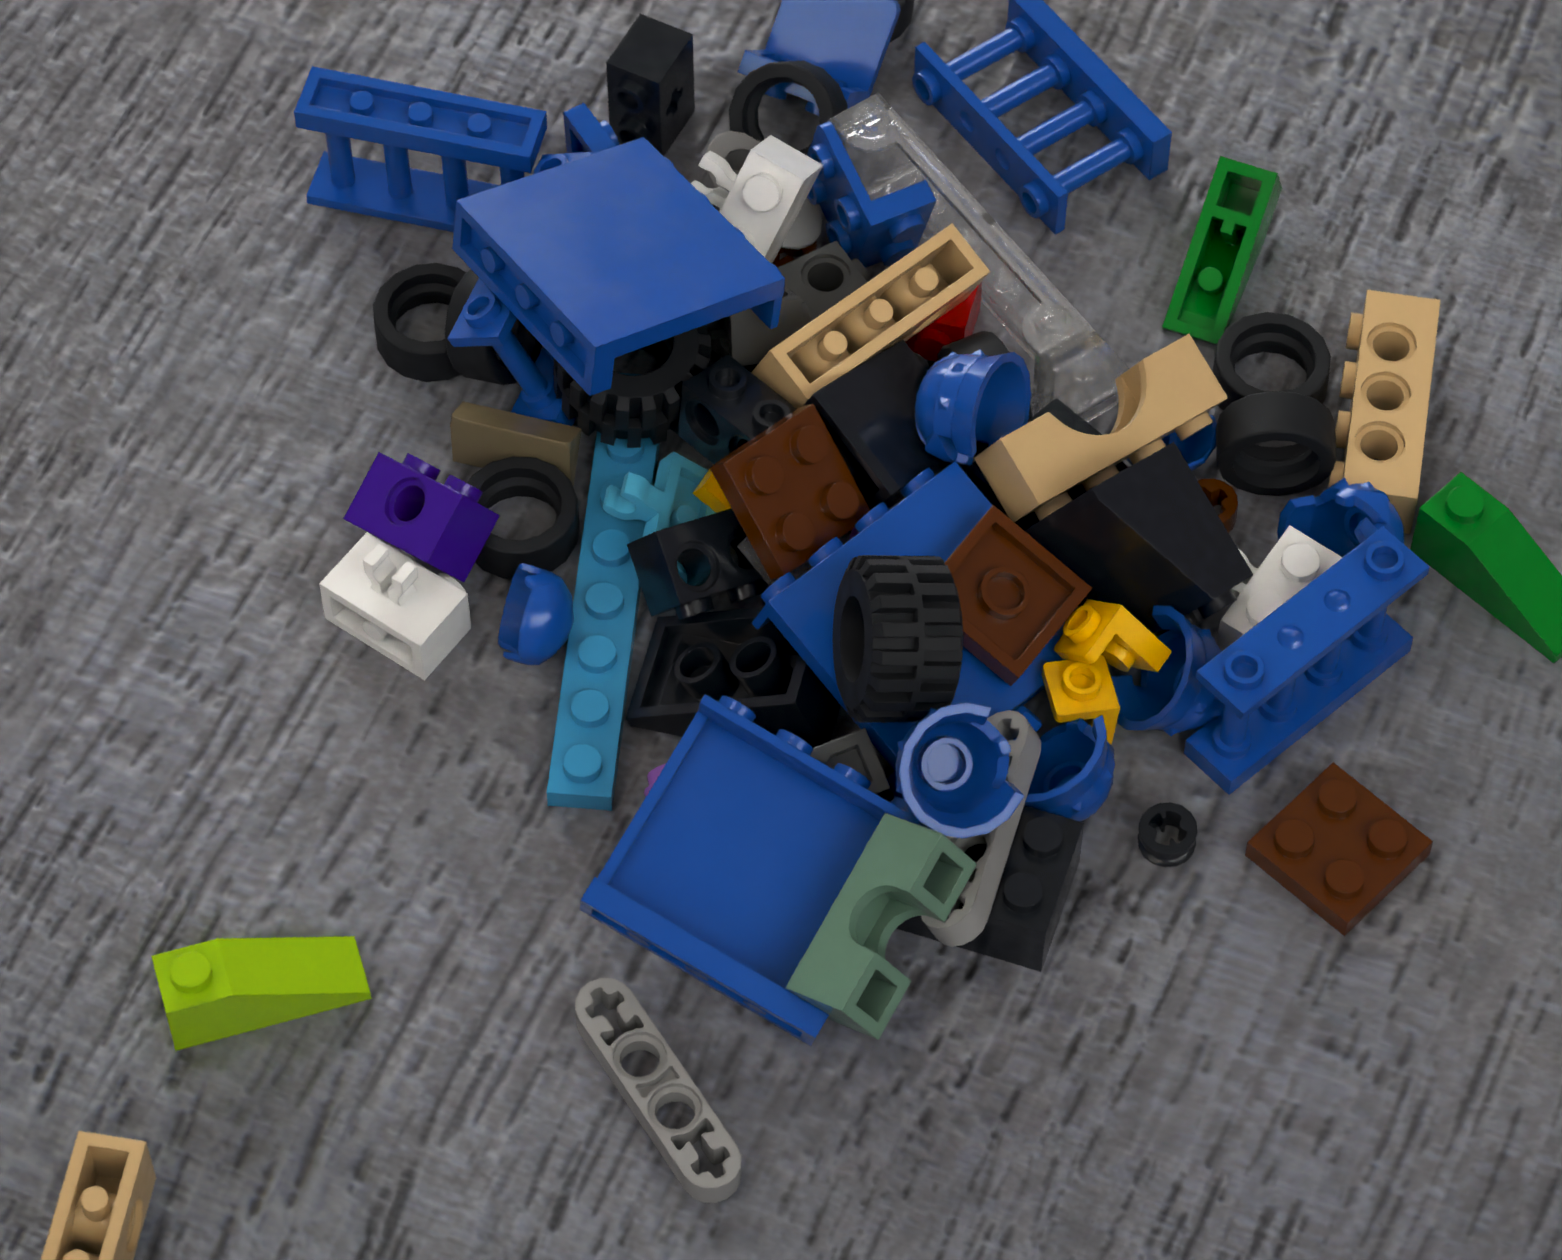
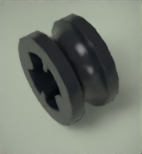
(1172, 815)

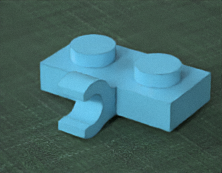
(666, 502)

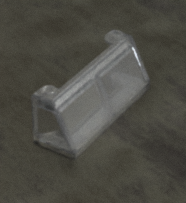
(1067, 351)

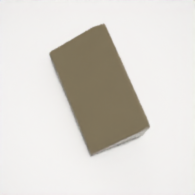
(492, 434)

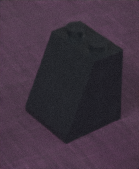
(875, 424)
(1148, 541)

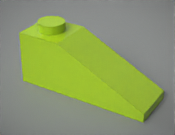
(255, 983)

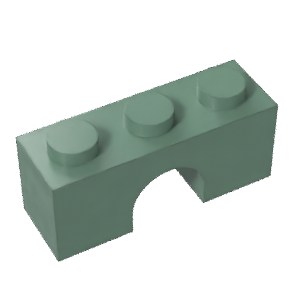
(897, 877)

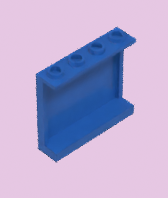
(611, 258)
(926, 523)
(739, 859)

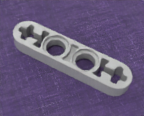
(980, 890)
(665, 1085)

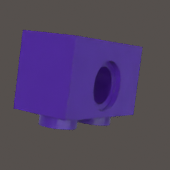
(421, 515)

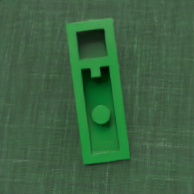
(1223, 250)
(1492, 561)

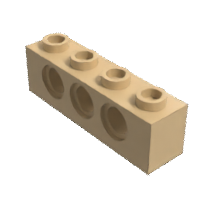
(874, 317)
(1391, 374)
(101, 1200)

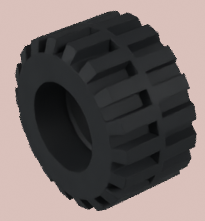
(641, 403)
(897, 637)

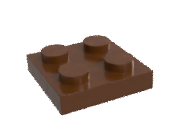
(790, 490)
(1010, 594)
(1338, 848)

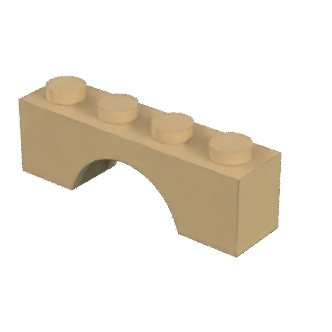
(1047, 459)

